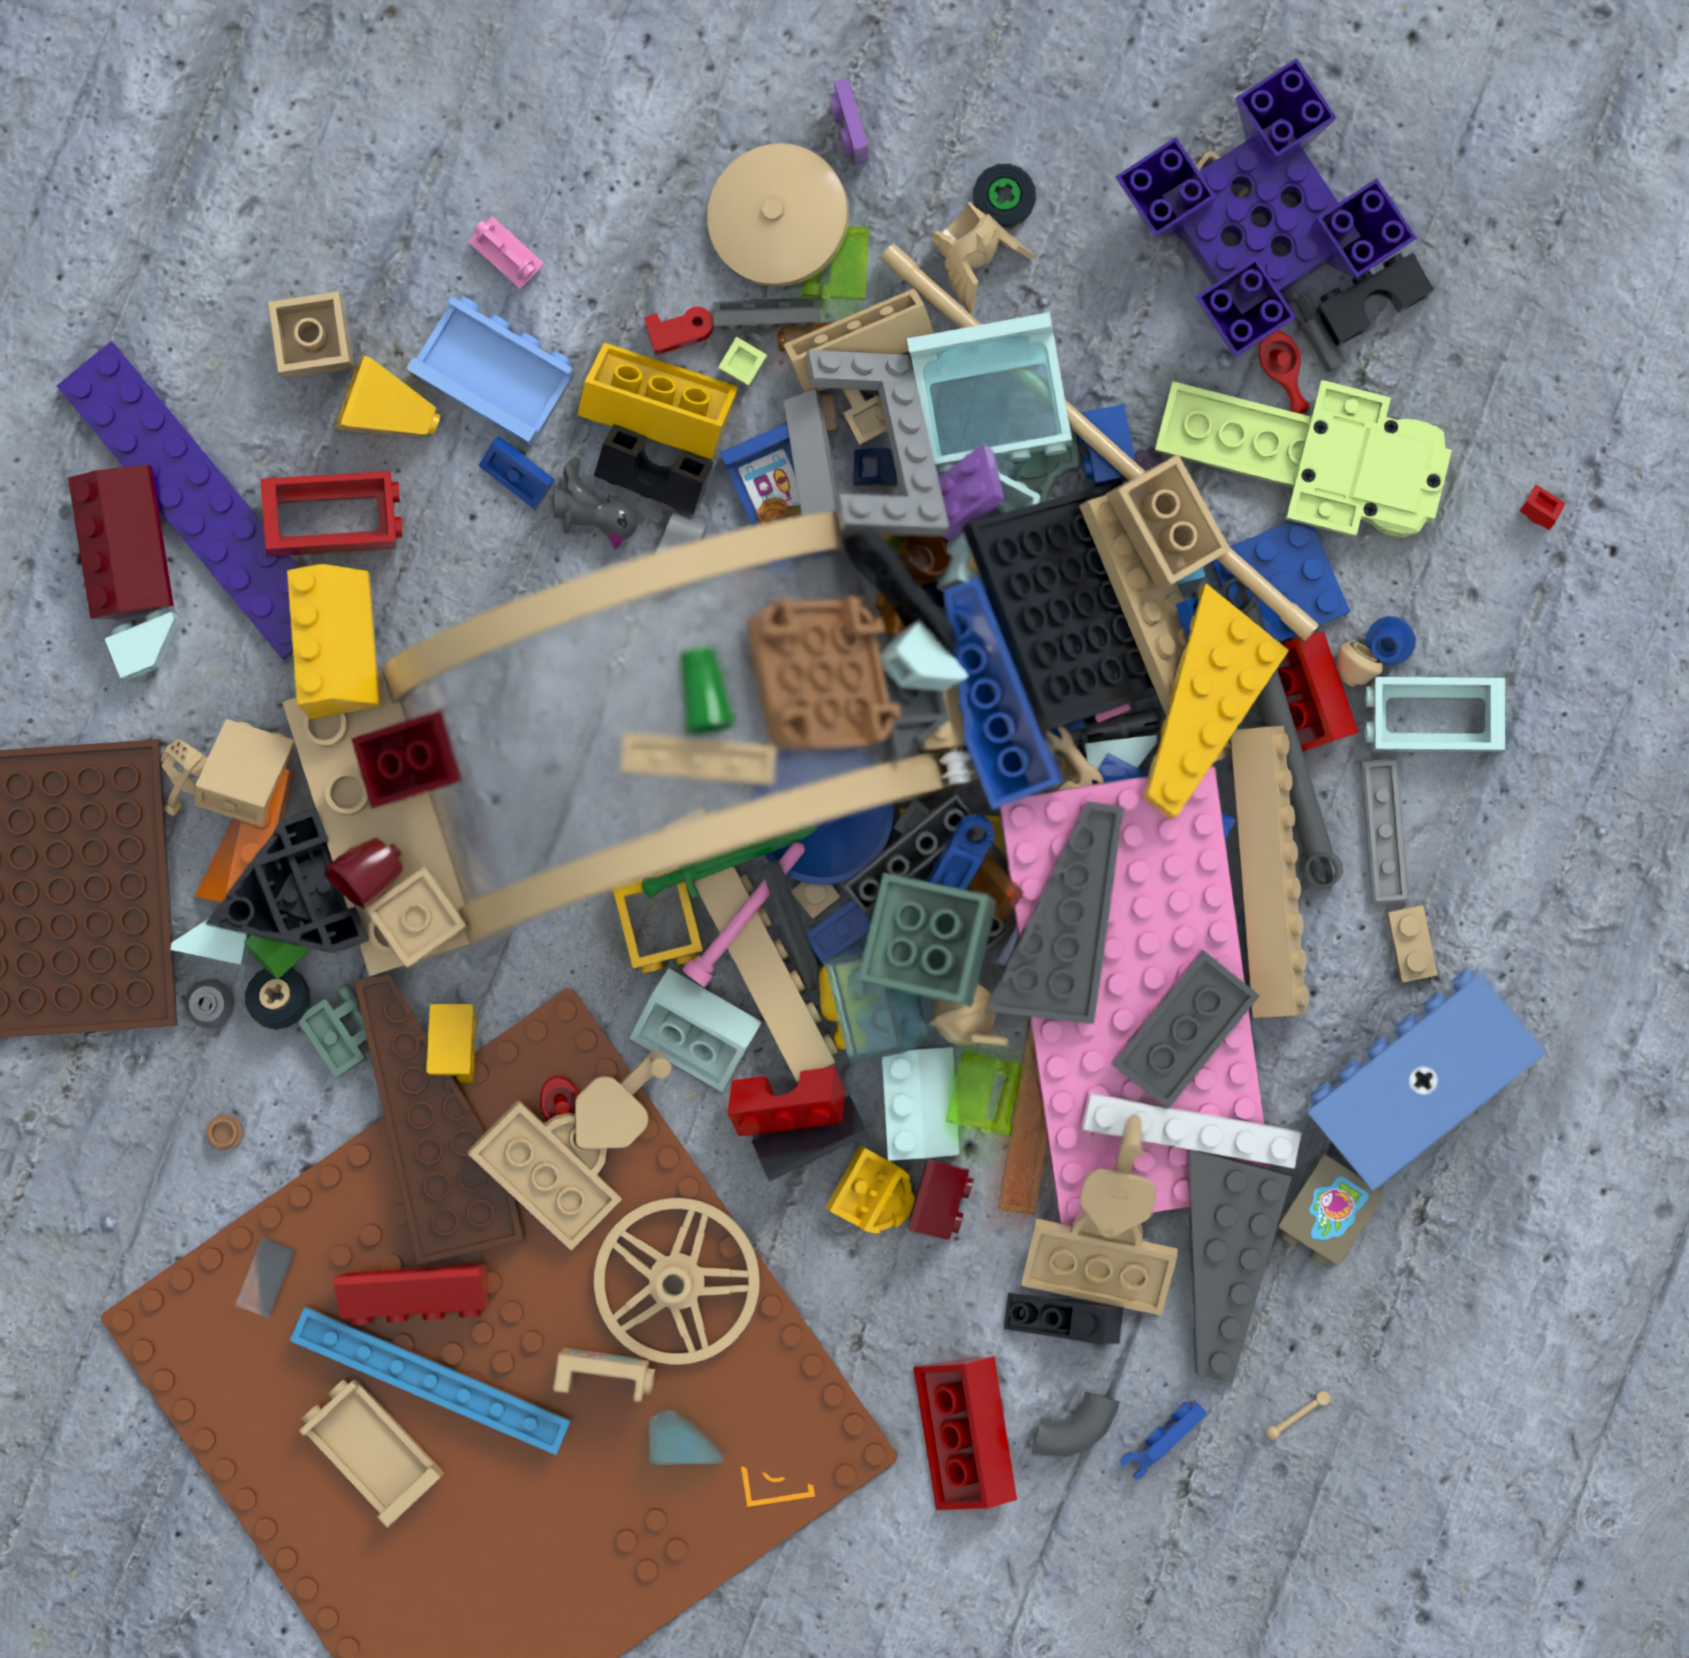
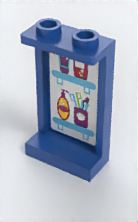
(762, 470)

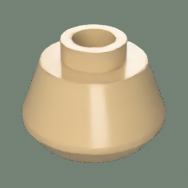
(1357, 664)

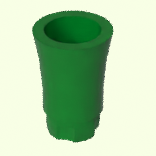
(704, 693)

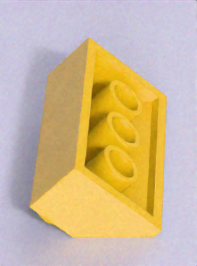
(657, 400)
(333, 640)

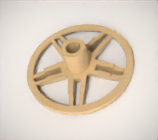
(676, 1281)

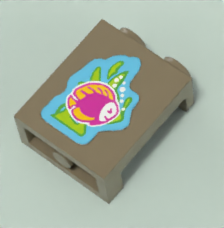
(1329, 1211)

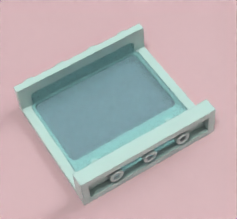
(993, 389)

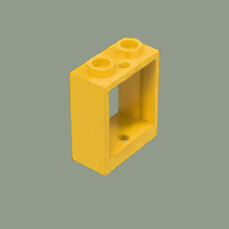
(654, 962)

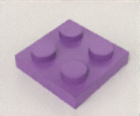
(852, 132)
(970, 489)

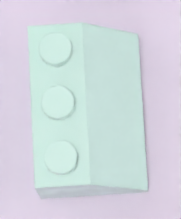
(695, 1029)
(917, 1104)

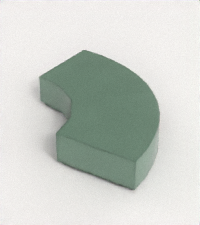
(1042, 469)

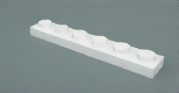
(1194, 1130)

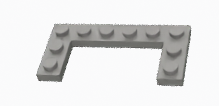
(921, 504)

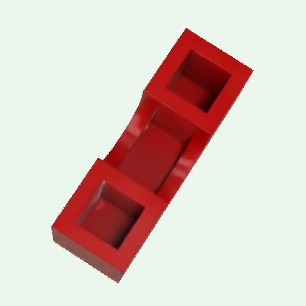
(813, 1102)

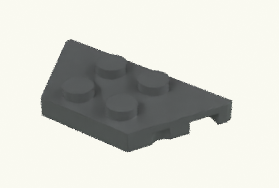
(920, 712)

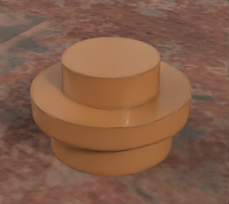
(224, 1132)

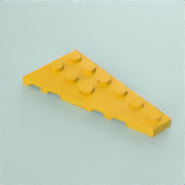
(1213, 689)

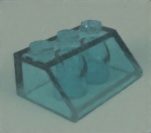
(871, 1016)

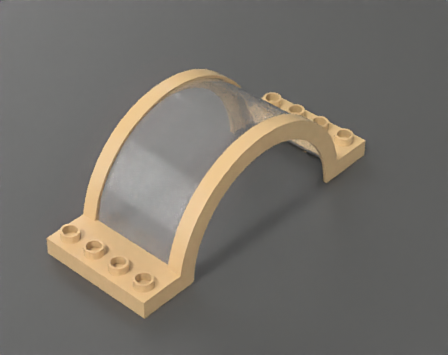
(540, 722)

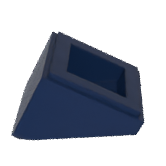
(874, 467)

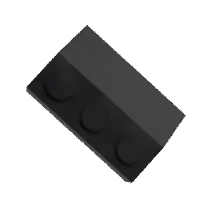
(789, 1150)

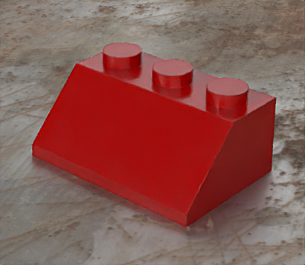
(1315, 693)

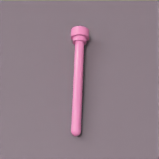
(702, 967)

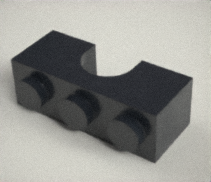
(1399, 281)
(626, 465)

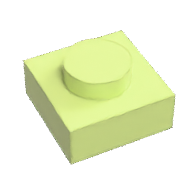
(742, 362)

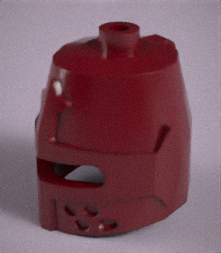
(365, 871)

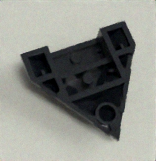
(287, 894)

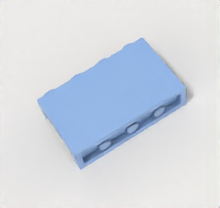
(492, 370)

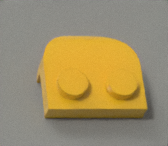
(872, 1193)

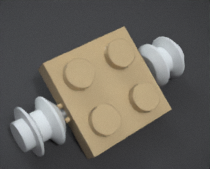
(951, 737)

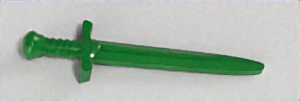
(715, 864)

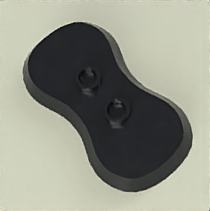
(885, 571)

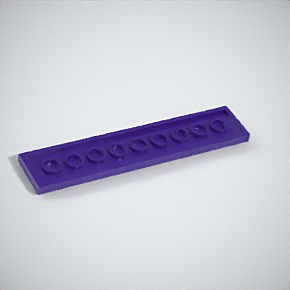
(187, 488)

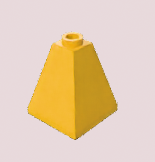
(384, 404)

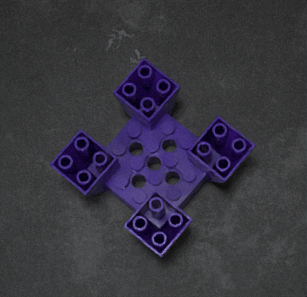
(1248, 279)

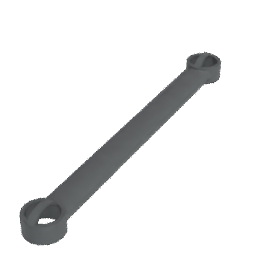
(1302, 794)

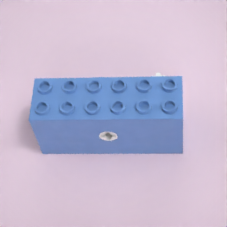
(1388, 1116)

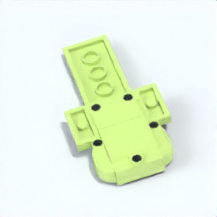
(1340, 461)

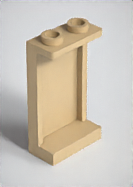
(371, 1449)

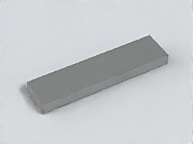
(811, 453)
(1384, 831)

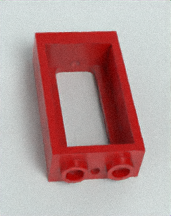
(325, 488)

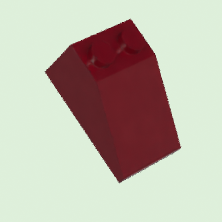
(406, 759)

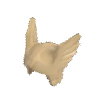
(970, 245)
(965, 1024)

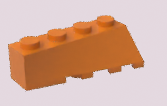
(242, 844)

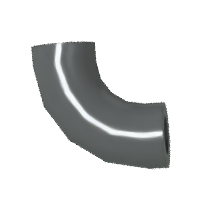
(1079, 1431)

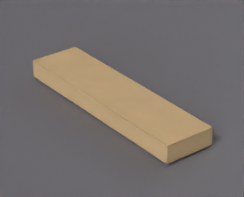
(698, 759)

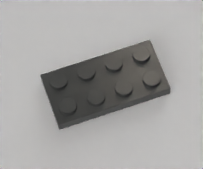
(1185, 1029)

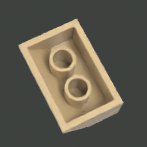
(1168, 522)

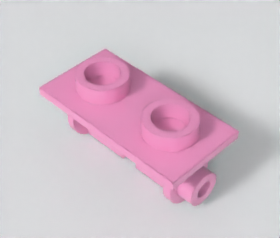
(505, 252)

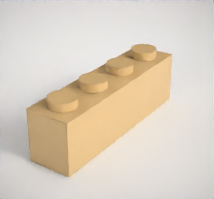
(873, 330)

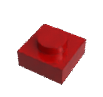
(1542, 507)

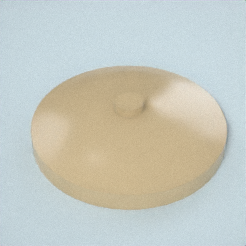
(778, 215)

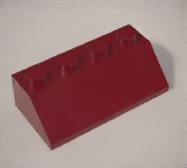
(120, 542)

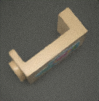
(603, 1364)

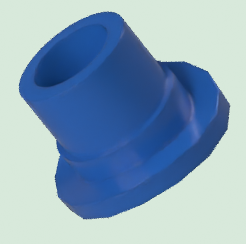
(1391, 640)

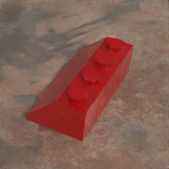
(412, 1291)
(965, 1434)

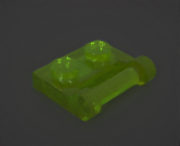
(847, 270)
(973, 1092)

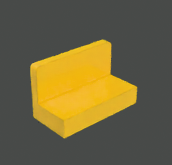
(452, 1041)

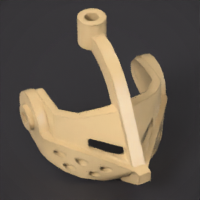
(193, 763)

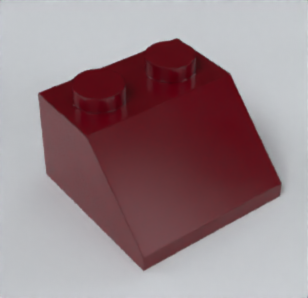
(939, 1198)

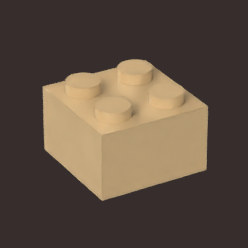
(311, 335)

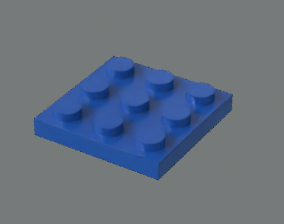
(1297, 567)

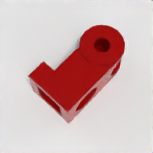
(679, 332)

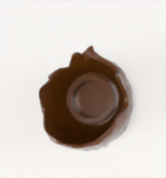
(923, 558)

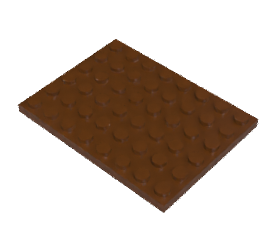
(84, 890)

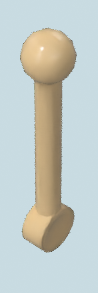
(1322, 1398)

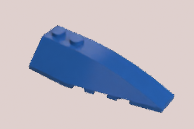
(996, 714)

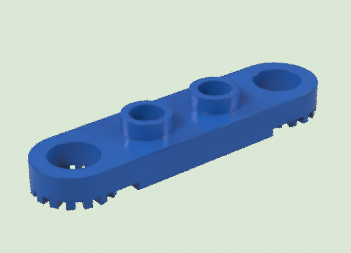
(962, 856)

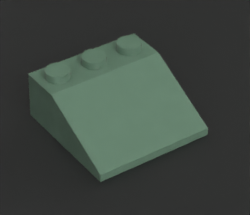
(927, 939)

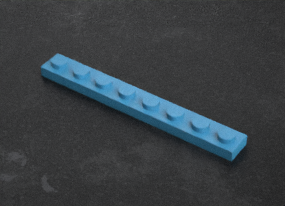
(430, 1380)

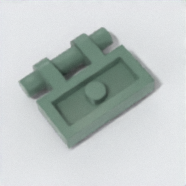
(331, 1036)

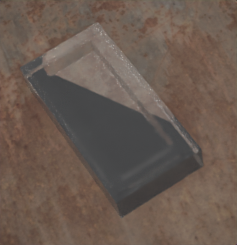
(265, 1277)

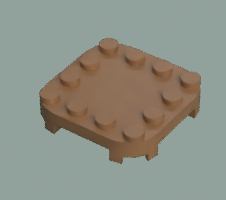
(820, 674)

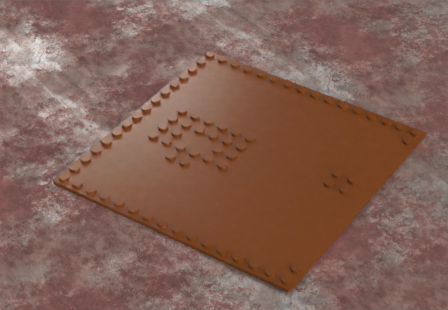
(511, 1541)

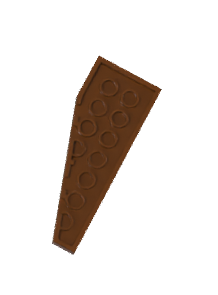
(430, 1127)

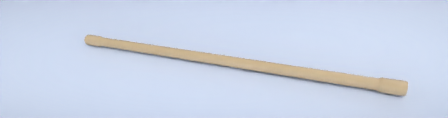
(1289, 612)

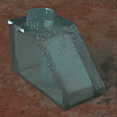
(680, 1441)

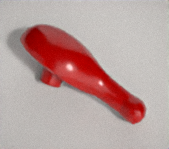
(1282, 362)
(558, 1097)

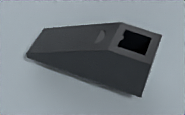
(1064, 1318)

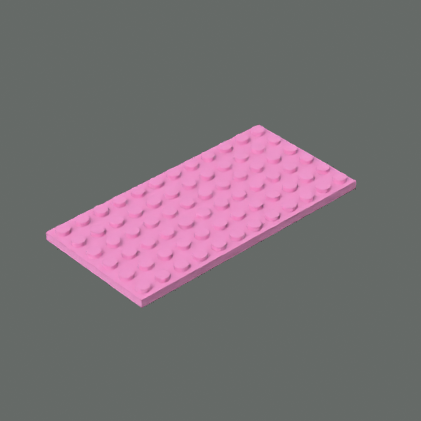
(1163, 909)

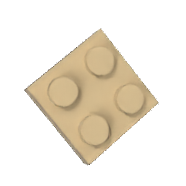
(416, 917)

